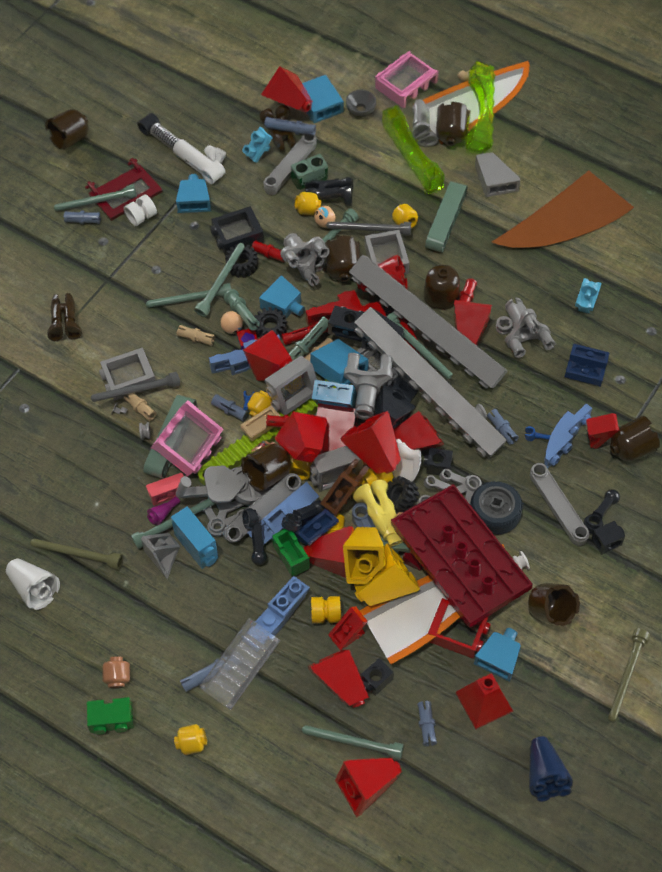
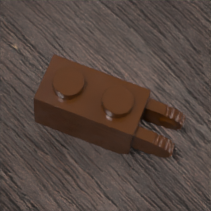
(343, 488)

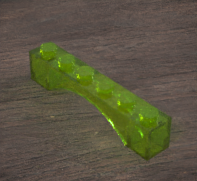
(482, 82)
(425, 169)

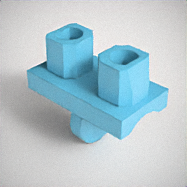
(259, 143)
(587, 295)

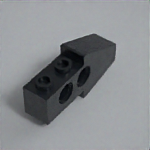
(339, 325)
(396, 400)

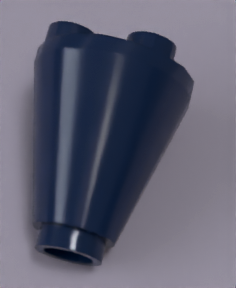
(547, 772)

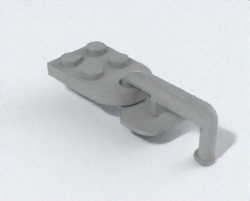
(221, 486)

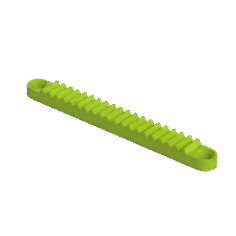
(232, 456)

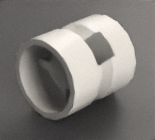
(140, 210)

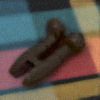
(282, 112)
(72, 329)

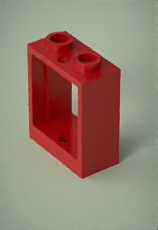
(454, 645)

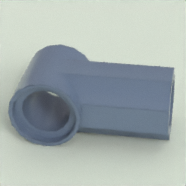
(365, 521)

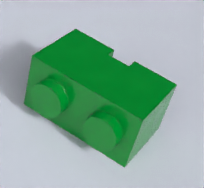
(290, 552)
(109, 716)

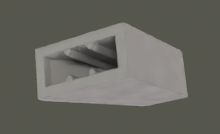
(495, 175)

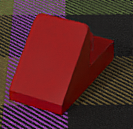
(601, 429)
(348, 628)

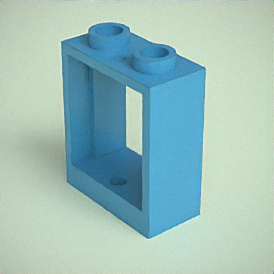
(343, 395)

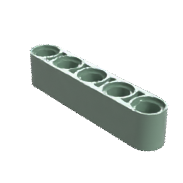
(446, 216)
(155, 463)

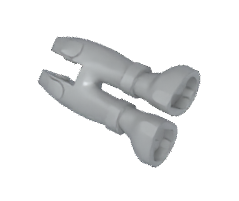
(421, 125)

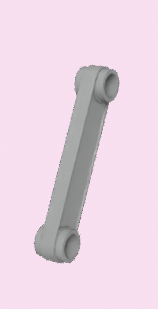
(283, 170)
(559, 504)
(264, 505)

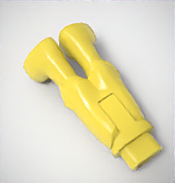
(380, 514)

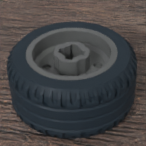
(497, 506)

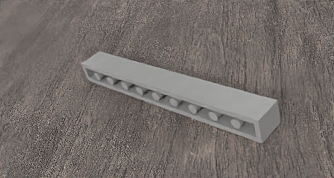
(428, 321)
(430, 383)

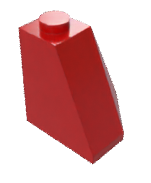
(418, 433)
(302, 436)
(374, 443)
(341, 677)

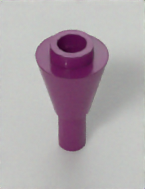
(159, 513)

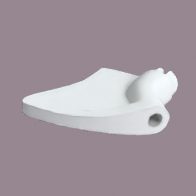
(409, 463)

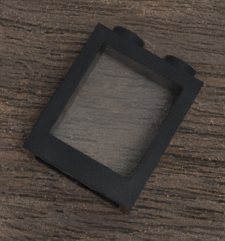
(236, 228)

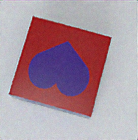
(245, 336)

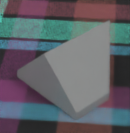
(161, 550)

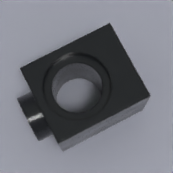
(441, 455)
(608, 537)
(379, 669)

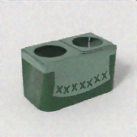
(308, 165)

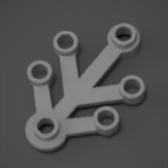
(464, 481)
(220, 520)

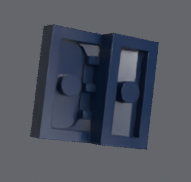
(587, 364)
(315, 526)

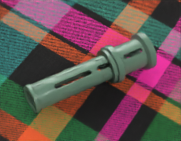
(238, 305)
(302, 347)

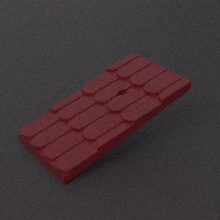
(461, 555)

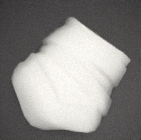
(215, 153)

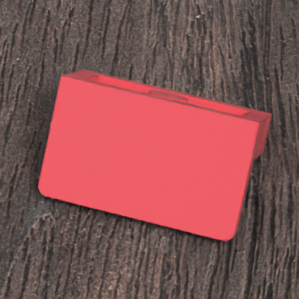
(164, 489)

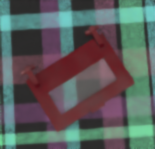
(138, 176)

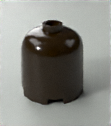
(452, 123)
(67, 128)
(342, 257)
(441, 287)
(634, 440)
(266, 466)
(554, 603)

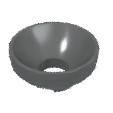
(361, 98)

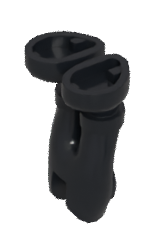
(332, 189)

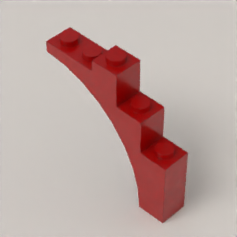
(351, 301)

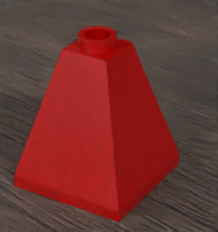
(288, 90)
(471, 319)
(266, 356)
(328, 551)
(483, 701)
(366, 780)

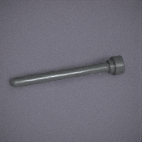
(405, 228)
(171, 379)

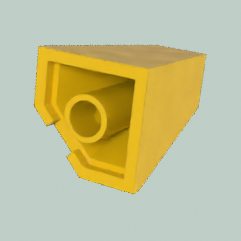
(363, 555)
(390, 582)

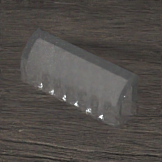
(239, 663)

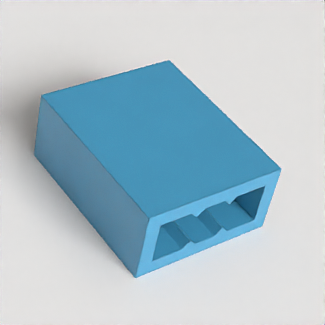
(325, 99)
(332, 360)
(194, 537)

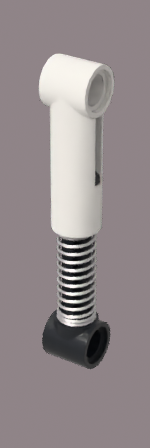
(209, 169)

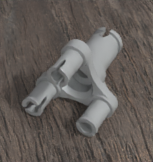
(303, 255)
(525, 327)
(367, 383)

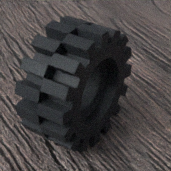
(245, 268)
(271, 316)
(408, 495)

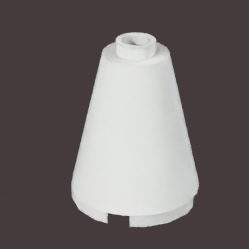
(32, 583)

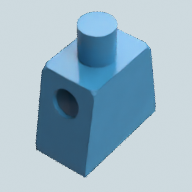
(193, 195)
(283, 297)
(499, 654)

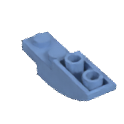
(233, 361)
(563, 434)
(272, 522)
(283, 606)

